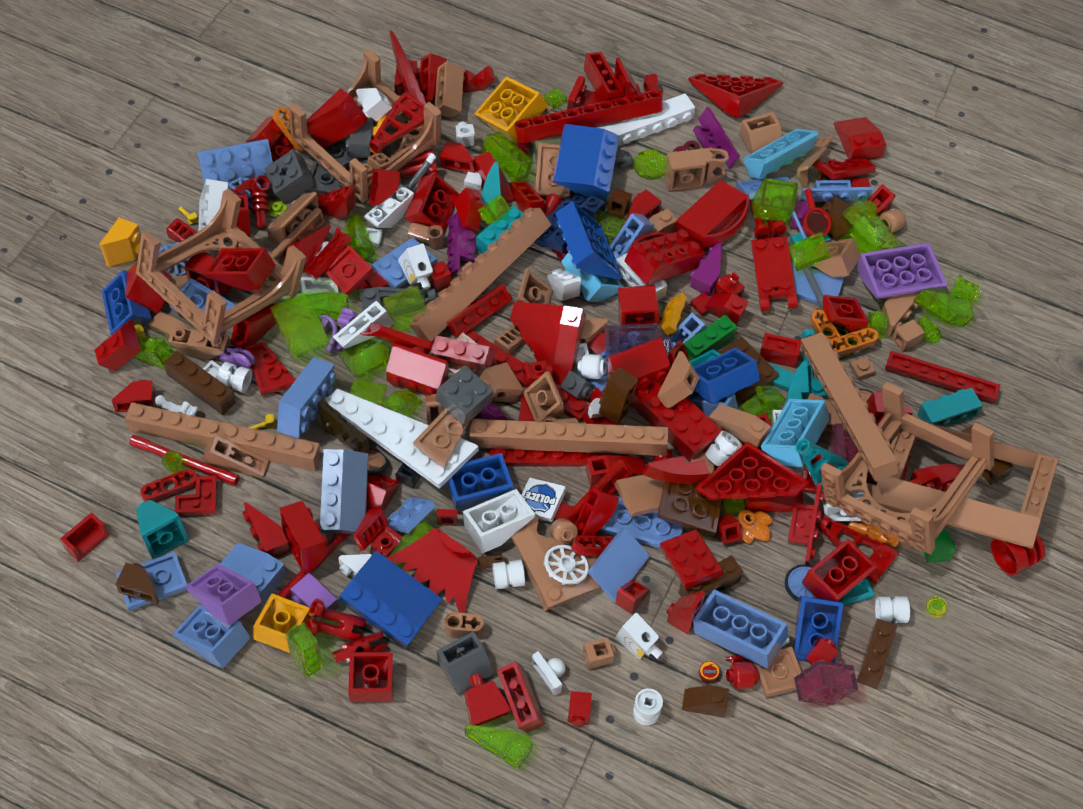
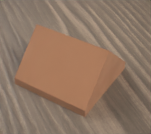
(533, 289)
(544, 398)

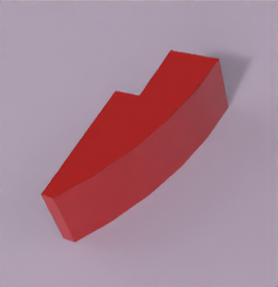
(483, 165)
(677, 470)

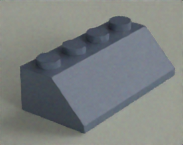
(343, 490)

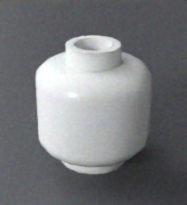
(592, 366)

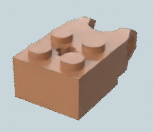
(693, 168)

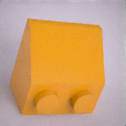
(121, 243)
(277, 619)

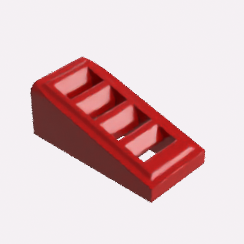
(650, 82)
(176, 228)
(371, 526)

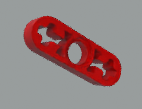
(153, 486)
(586, 546)

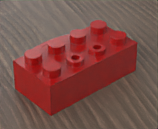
(714, 214)
(663, 255)

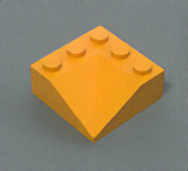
(510, 104)

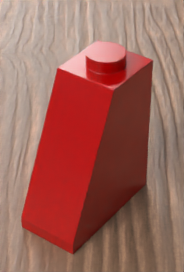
(253, 328)

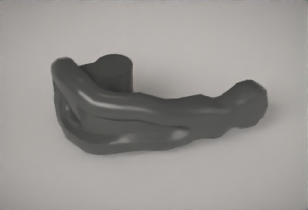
(624, 159)

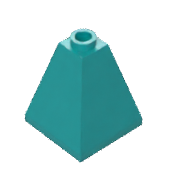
(160, 528)

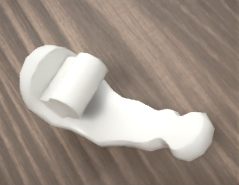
(185, 408)

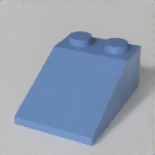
(256, 566)
(211, 637)

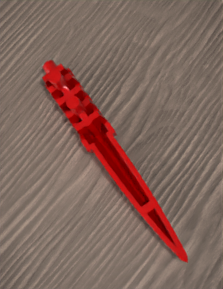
(406, 71)

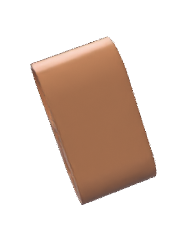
(463, 618)

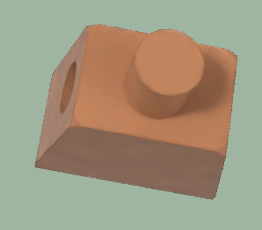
(503, 382)

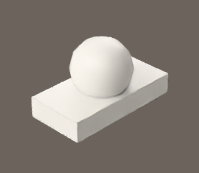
(549, 671)

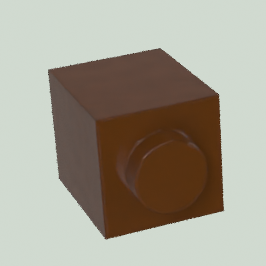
(619, 203)

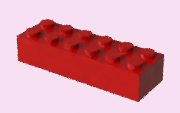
(687, 425)

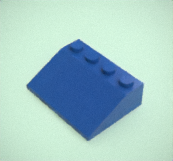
(586, 160)
(586, 242)
(390, 599)

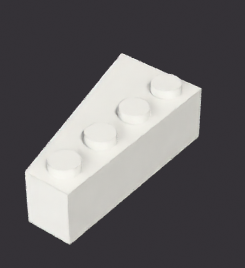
(210, 204)

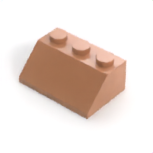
(292, 217)

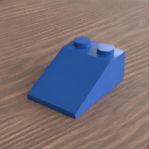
(814, 620)

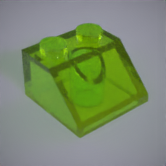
(775, 200)
(365, 357)

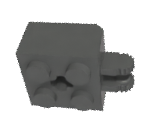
(288, 177)

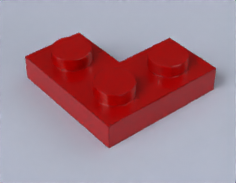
(202, 502)

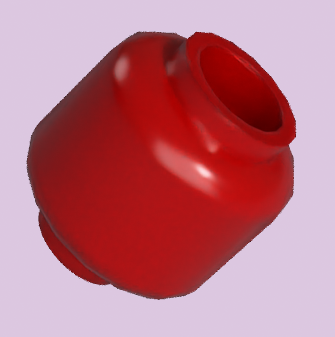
(742, 675)

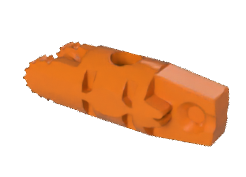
(873, 533)

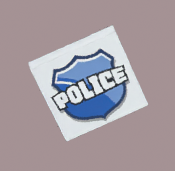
(543, 498)

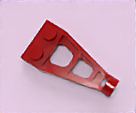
(410, 107)
(882, 553)

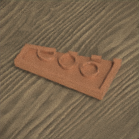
(440, 438)

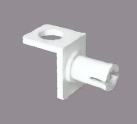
(465, 134)

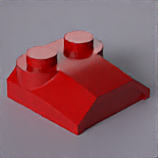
(845, 312)

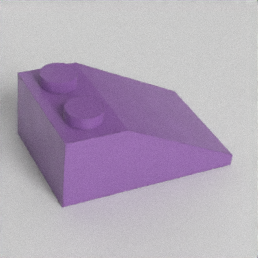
(224, 593)

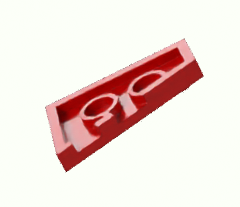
(268, 371)

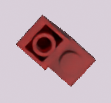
(478, 82)

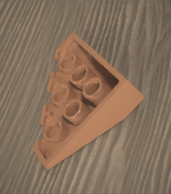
(550, 592)

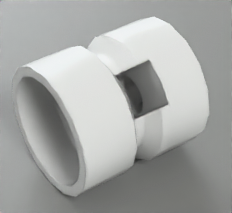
(235, 377)
(725, 446)
(508, 574)
(895, 609)
(647, 706)

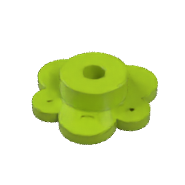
(276, 208)

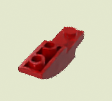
(937, 476)

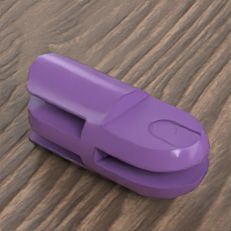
(237, 356)

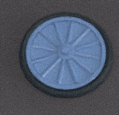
(793, 582)

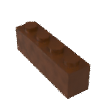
(199, 382)

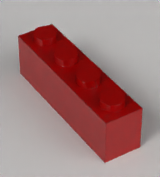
(602, 77)

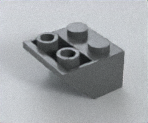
(464, 659)

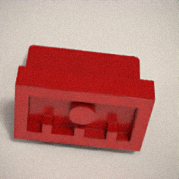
(580, 95)

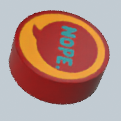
(709, 672)

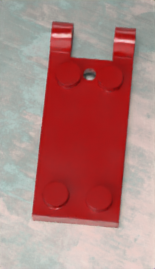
(773, 271)

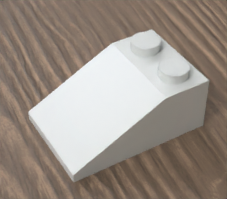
(497, 520)

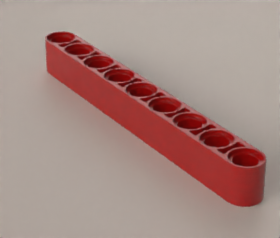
(590, 115)

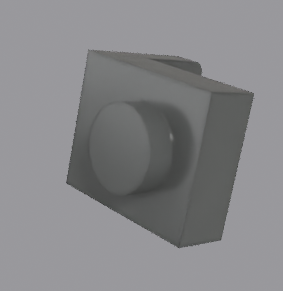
(577, 386)

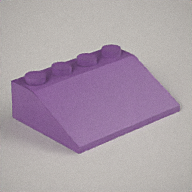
(901, 270)

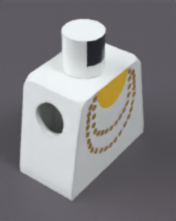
(416, 266)
(639, 638)

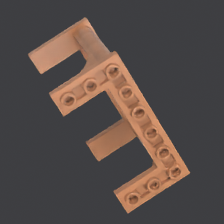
(369, 77)
(222, 226)
(925, 524)

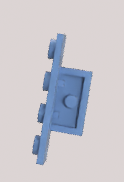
(828, 189)

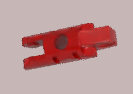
(344, 652)

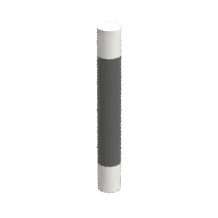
(421, 172)

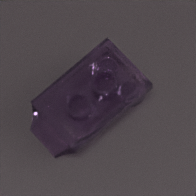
(624, 337)

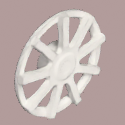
(566, 565)

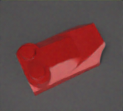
(394, 336)

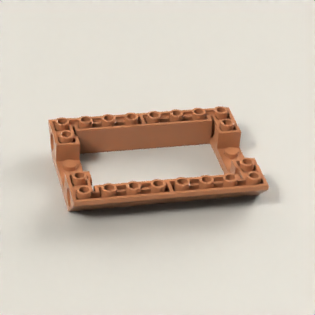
(972, 514)

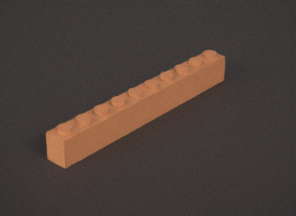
(480, 274)
(850, 408)
(201, 431)
(569, 437)

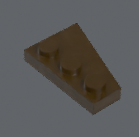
(345, 433)

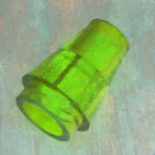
(932, 332)
(172, 462)

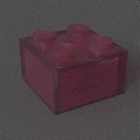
(826, 682)

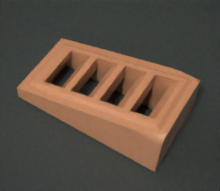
(500, 340)

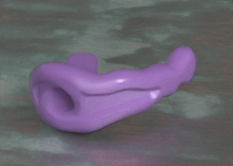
(345, 318)
(327, 323)

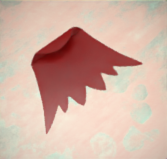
(442, 562)

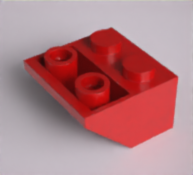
(277, 140)
(638, 305)

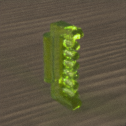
(769, 394)

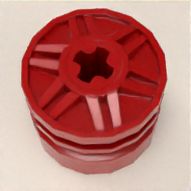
(1014, 557)

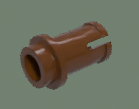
(487, 561)

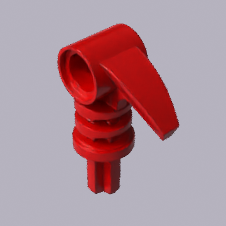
(259, 197)

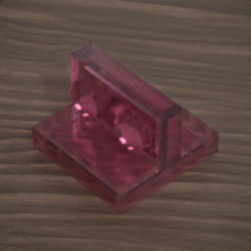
(842, 443)

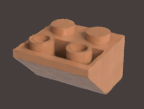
(760, 131)

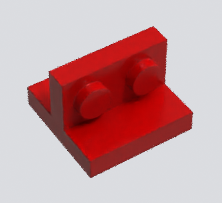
(349, 271)

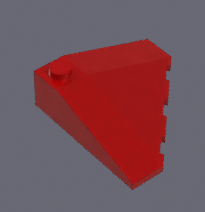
(735, 94)
(551, 333)
(751, 474)

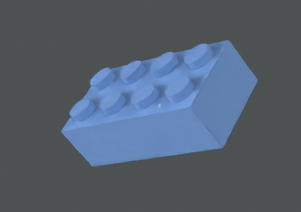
(300, 402)
(740, 628)

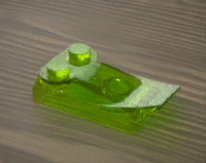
(867, 222)

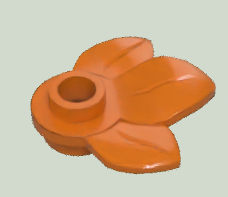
(757, 526)

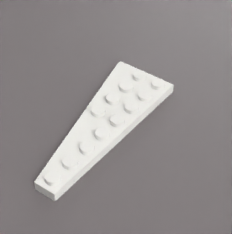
(397, 434)

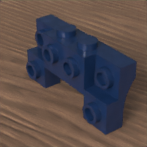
(552, 236)

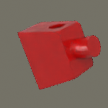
(484, 701)

